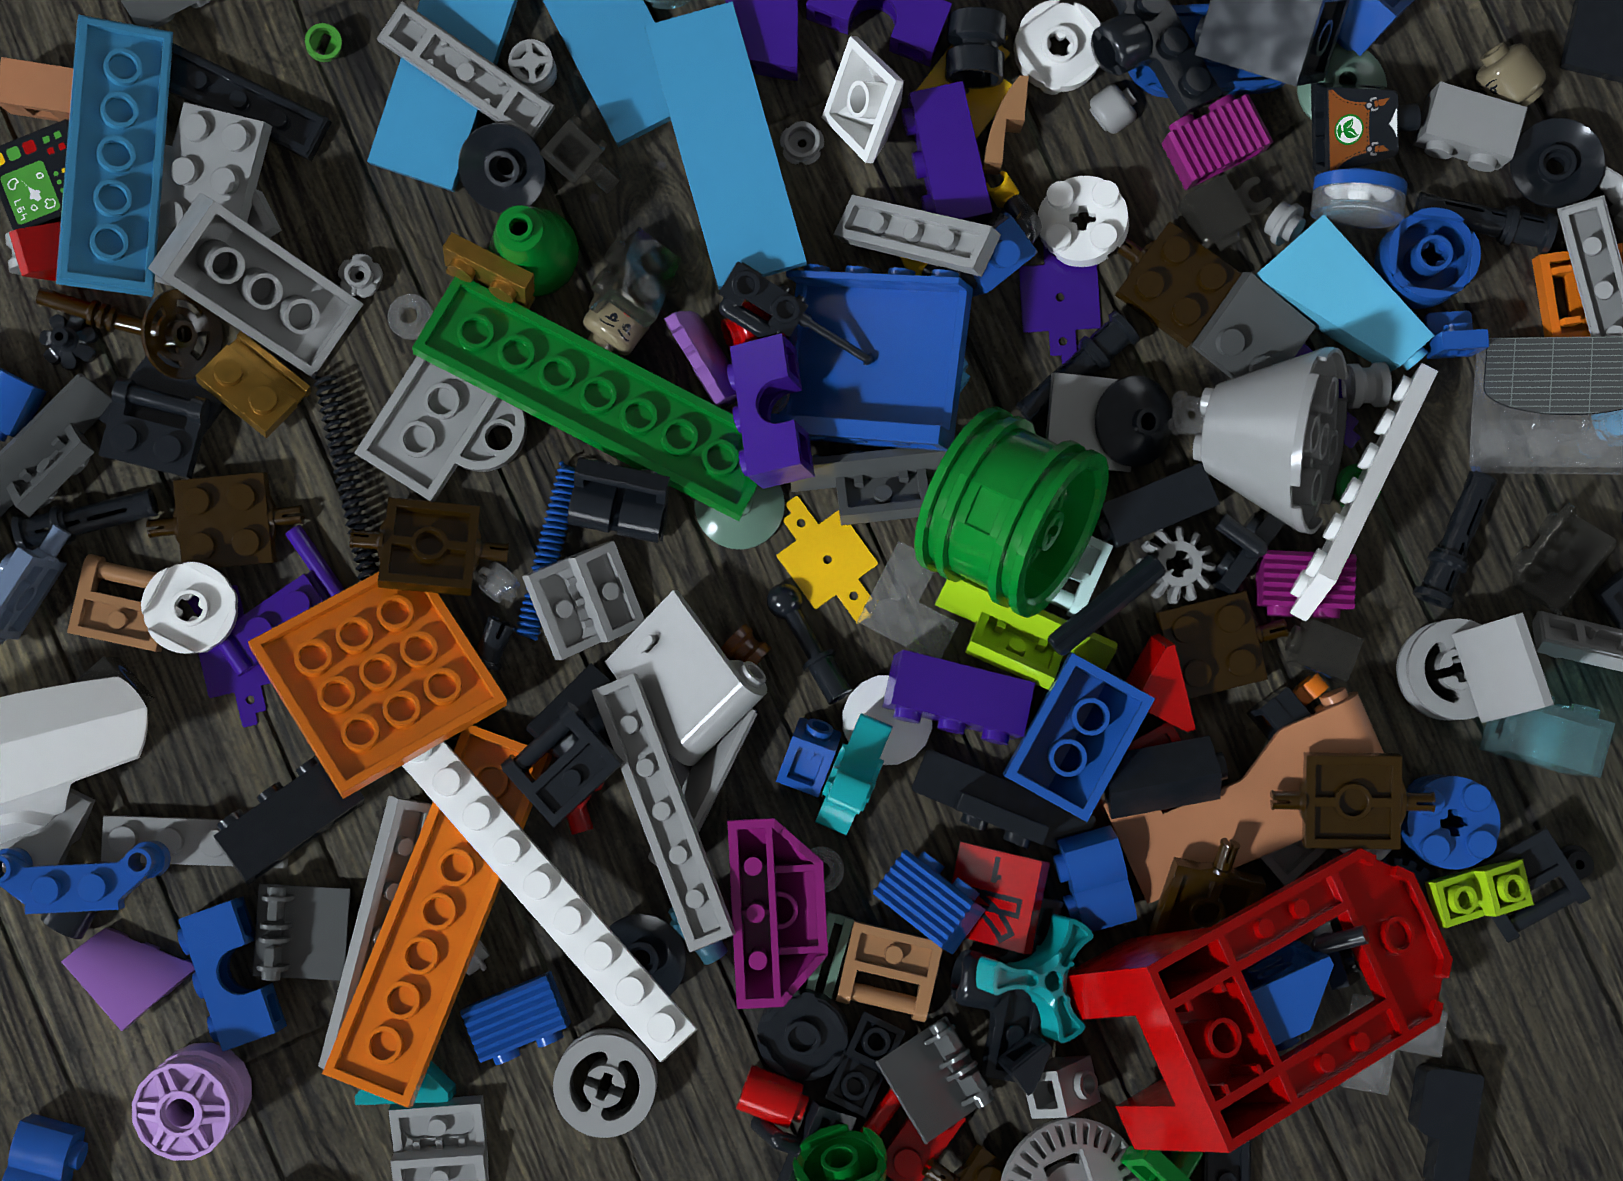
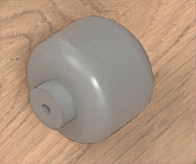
(1113, 108)

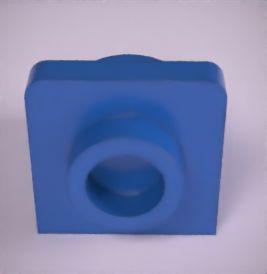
(1454, 335)
(809, 756)

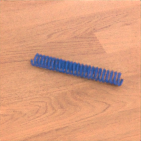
(530, 616)

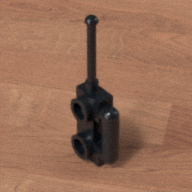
(785, 309)

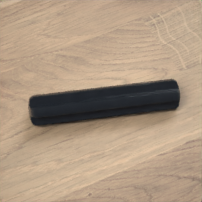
(1106, 605)

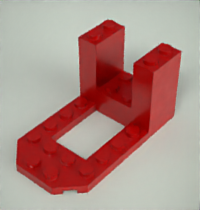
(1207, 1032)

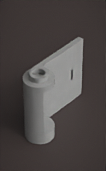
(687, 679)

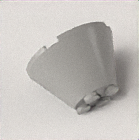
(1278, 435)

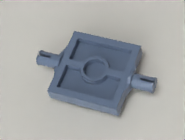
(26, 581)

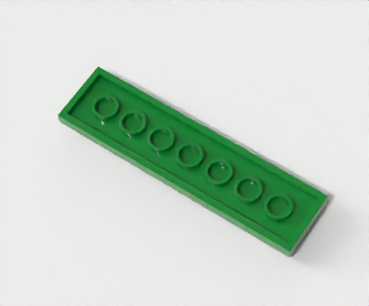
(588, 393)

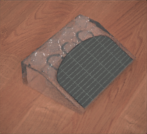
(1548, 406)

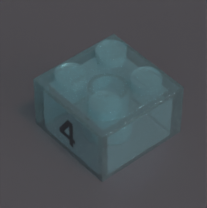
(1553, 738)

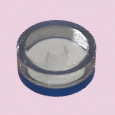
(1359, 198)

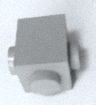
(1064, 1088)

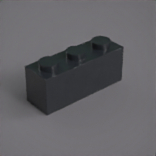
(283, 821)

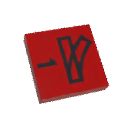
(1009, 891)

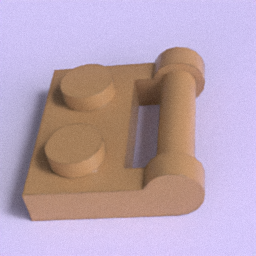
(106, 615)
(894, 956)

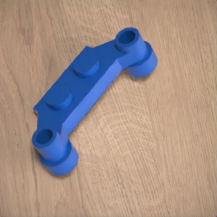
(79, 885)

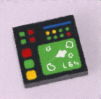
(34, 176)

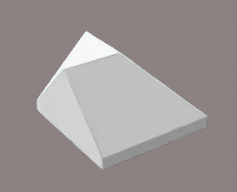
(863, 100)

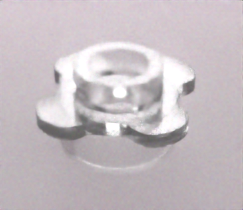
(1180, 421)

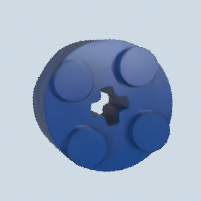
(1446, 244)
(1472, 827)

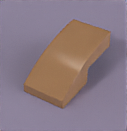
(1008, 118)

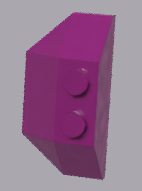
(774, 912)

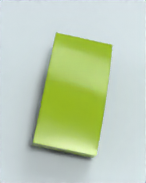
(1479, 893)

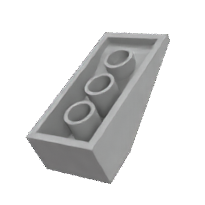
(255, 285)

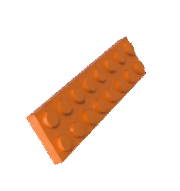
(426, 940)

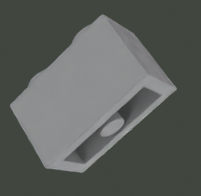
(1469, 127)

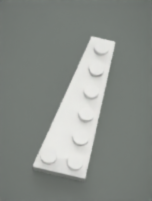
(1361, 493)

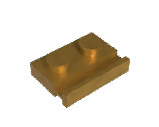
(497, 274)
(253, 384)

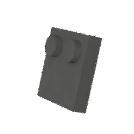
(1252, 329)

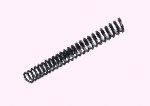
(340, 466)

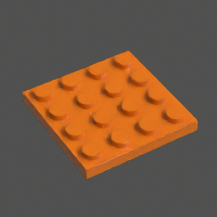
(376, 679)

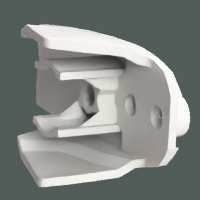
(59, 738)

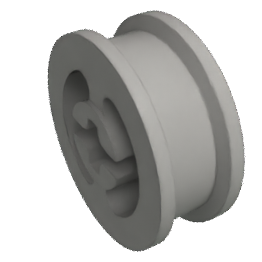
(1412, 669)
(593, 1117)

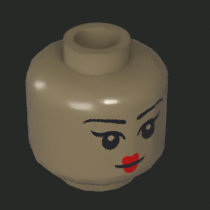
(1511, 74)
(613, 329)

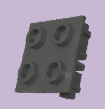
(301, 932)
(935, 1079)

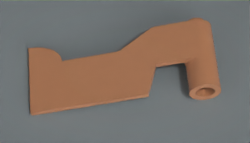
(1244, 805)

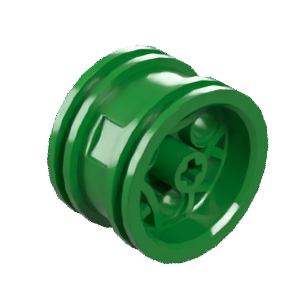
(1011, 510)

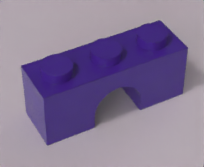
(916, 22)
(762, 375)

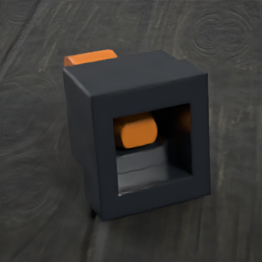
(1286, 705)

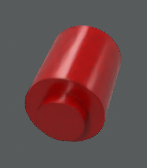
(772, 1097)

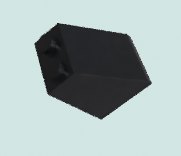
(1272, 37)

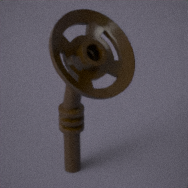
(154, 335)

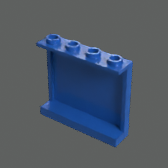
(918, 351)

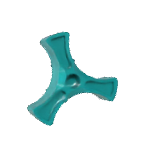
(854, 774)
(1043, 977)

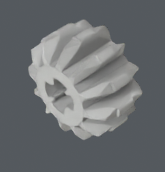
(1186, 579)

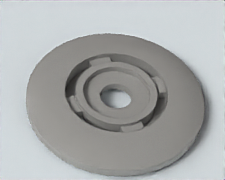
(1096, 1149)

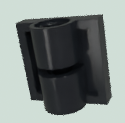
(619, 500)

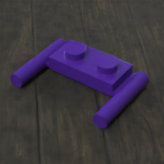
(283, 605)

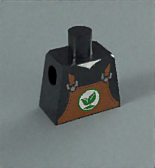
(1357, 124)

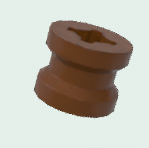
(745, 647)

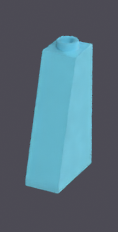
(1346, 297)

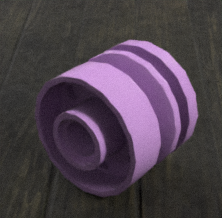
(191, 1101)

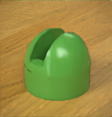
(313, 40)

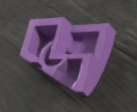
(704, 355)
(125, 974)

